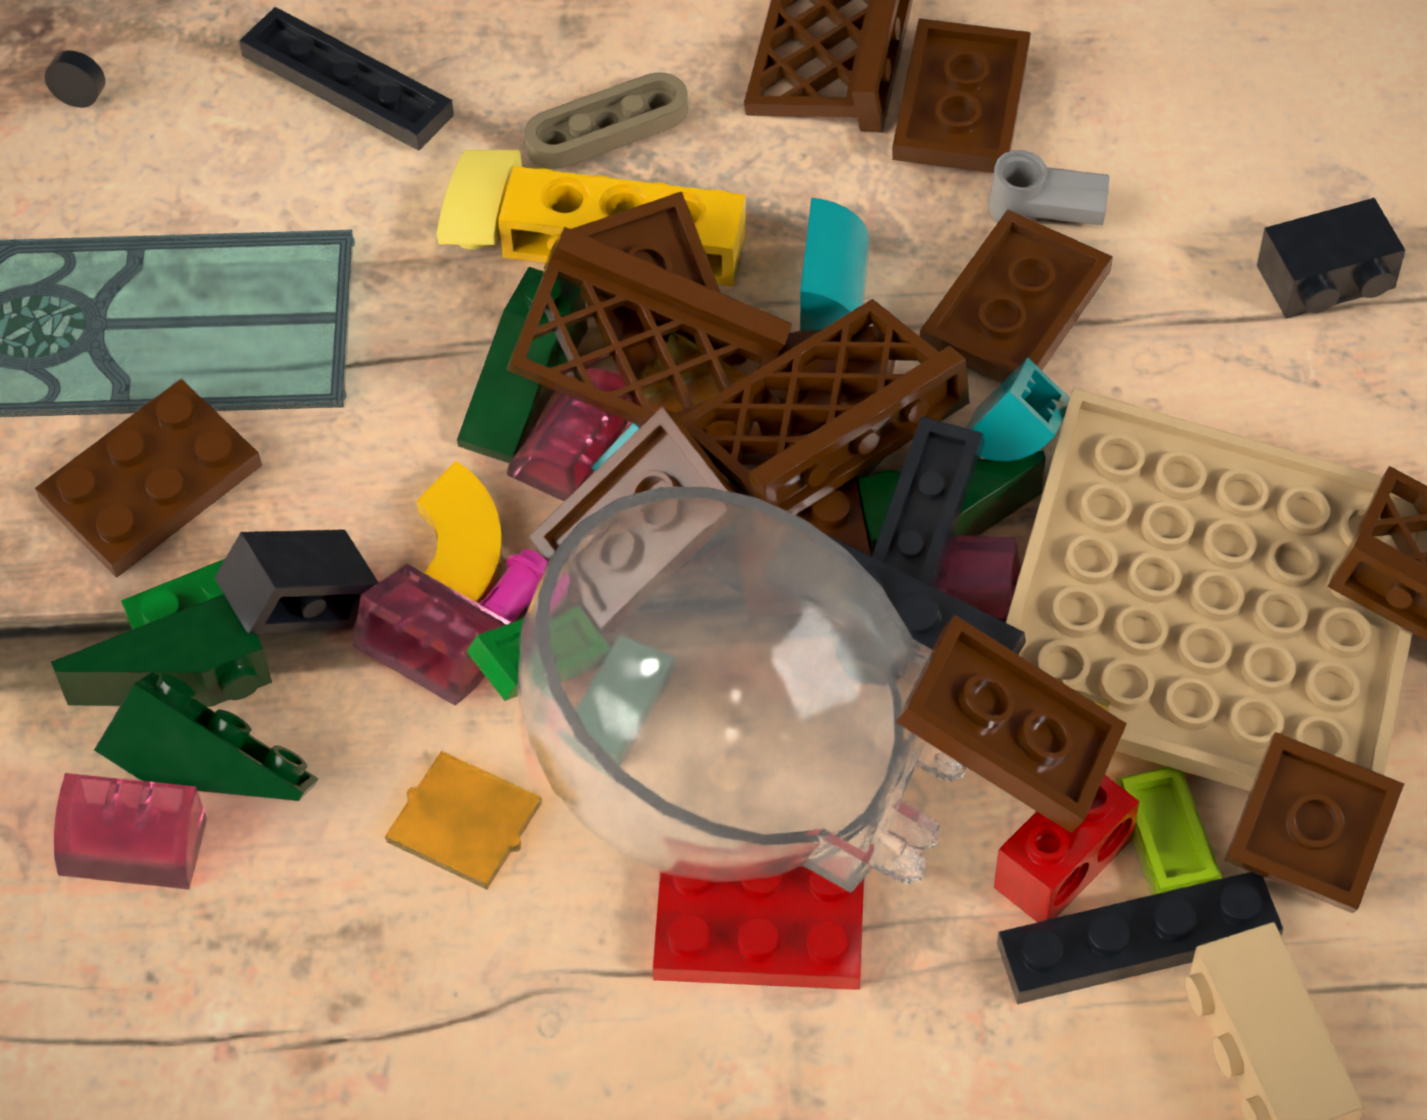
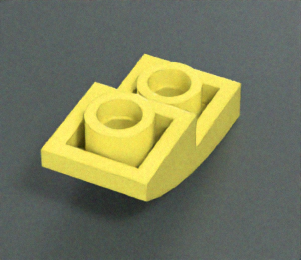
(476, 198)

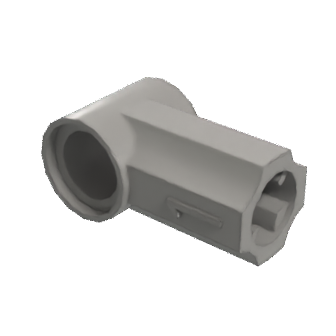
(1037, 191)

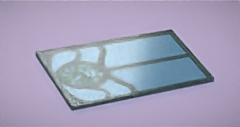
(129, 316)

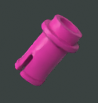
(516, 586)

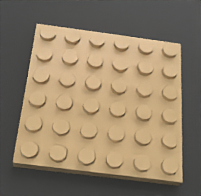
(1197, 597)

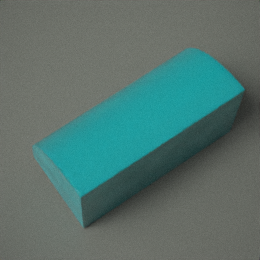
(832, 265)
(1020, 414)

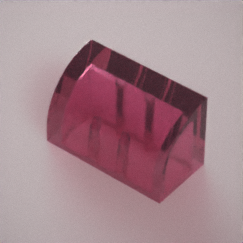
(569, 441)
(424, 631)
(128, 831)

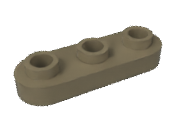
(606, 120)

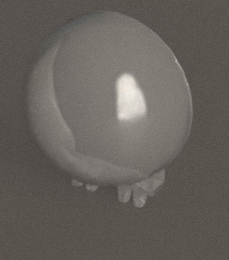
(726, 693)

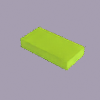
(1169, 831)

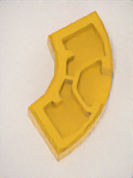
(466, 532)

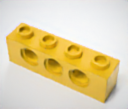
(546, 200)

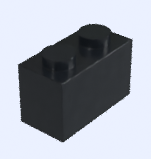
(1330, 258)
(295, 580)

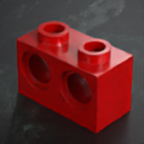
(1049, 867)

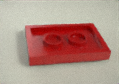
(759, 931)

